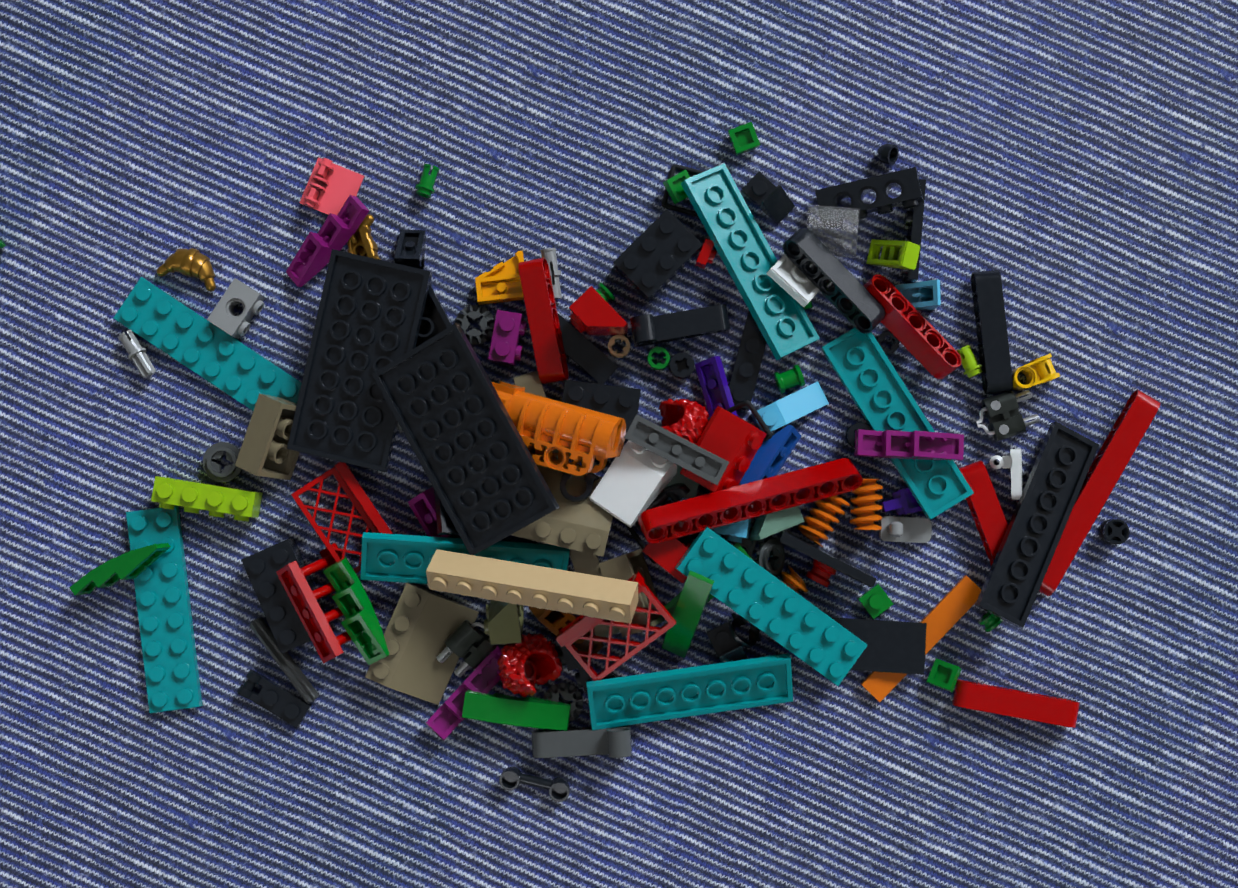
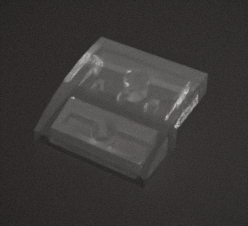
(835, 228)

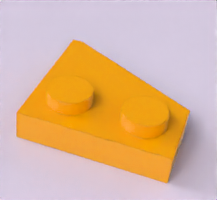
(501, 283)

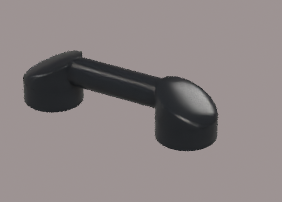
(675, 492)
(558, 787)

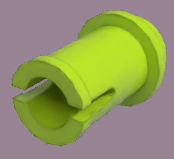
(969, 362)

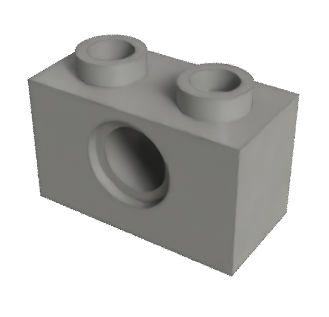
(223, 313)

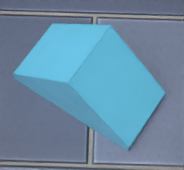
(922, 295)

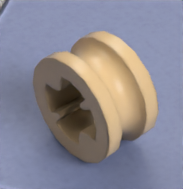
(626, 349)

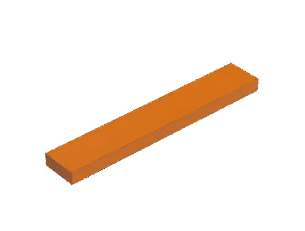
(939, 622)

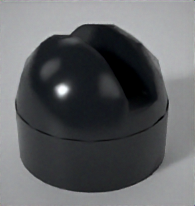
(888, 153)

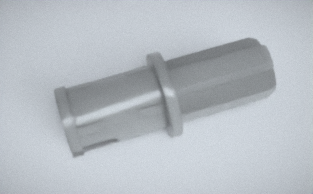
(137, 354)

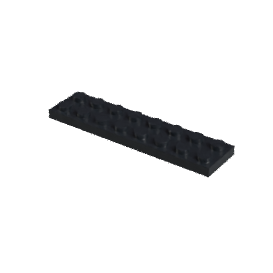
(1037, 525)

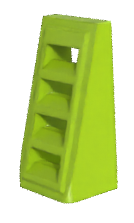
(906, 259)

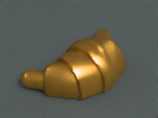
(362, 242)
(190, 263)

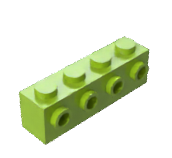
(208, 497)

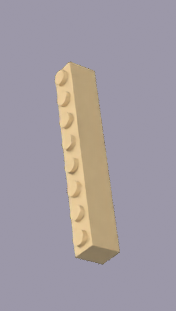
(533, 586)

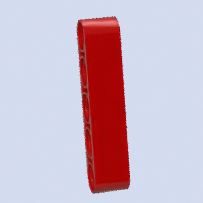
(543, 320)
(913, 329)
(985, 508)
(1016, 703)

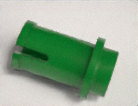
(427, 182)

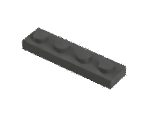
(676, 449)

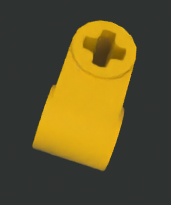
(1036, 372)

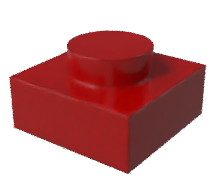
(706, 254)

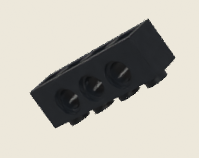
(906, 179)

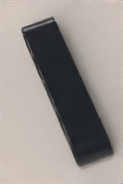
(834, 280)
(991, 331)

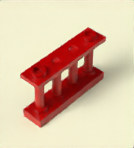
(306, 605)

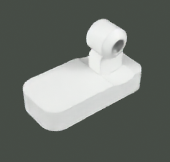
(1014, 462)

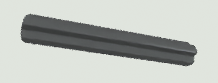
(284, 661)

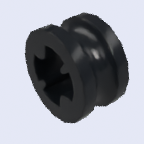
(894, 347)

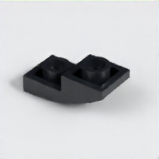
(568, 660)

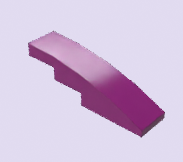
(334, 234)
(909, 445)
(480, 680)

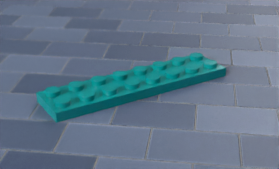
(748, 260)
(203, 346)
(890, 406)
(408, 556)
(773, 606)
(165, 613)
(690, 691)

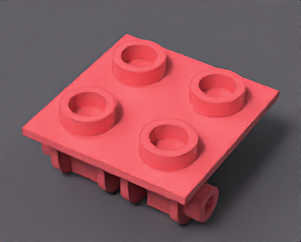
(330, 187)

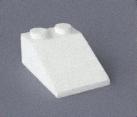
(632, 483)

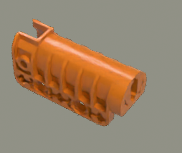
(564, 428)

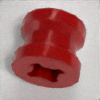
(820, 573)

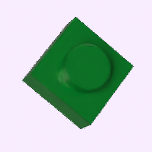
(743, 138)
(674, 187)
(875, 601)
(944, 675)

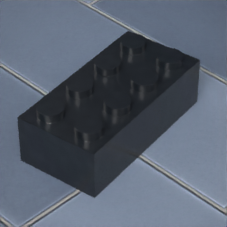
(272, 596)

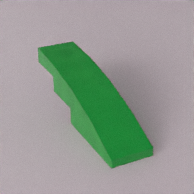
(122, 567)
(688, 613)
(359, 614)
(516, 710)

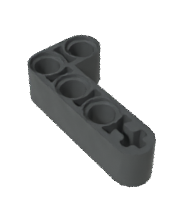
(582, 742)

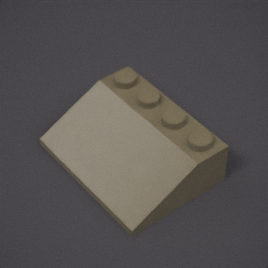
(575, 524)
(416, 639)

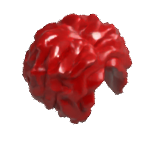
(684, 418)
(528, 664)

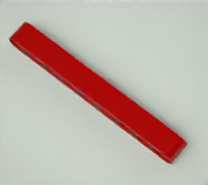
(1100, 482)
(749, 500)

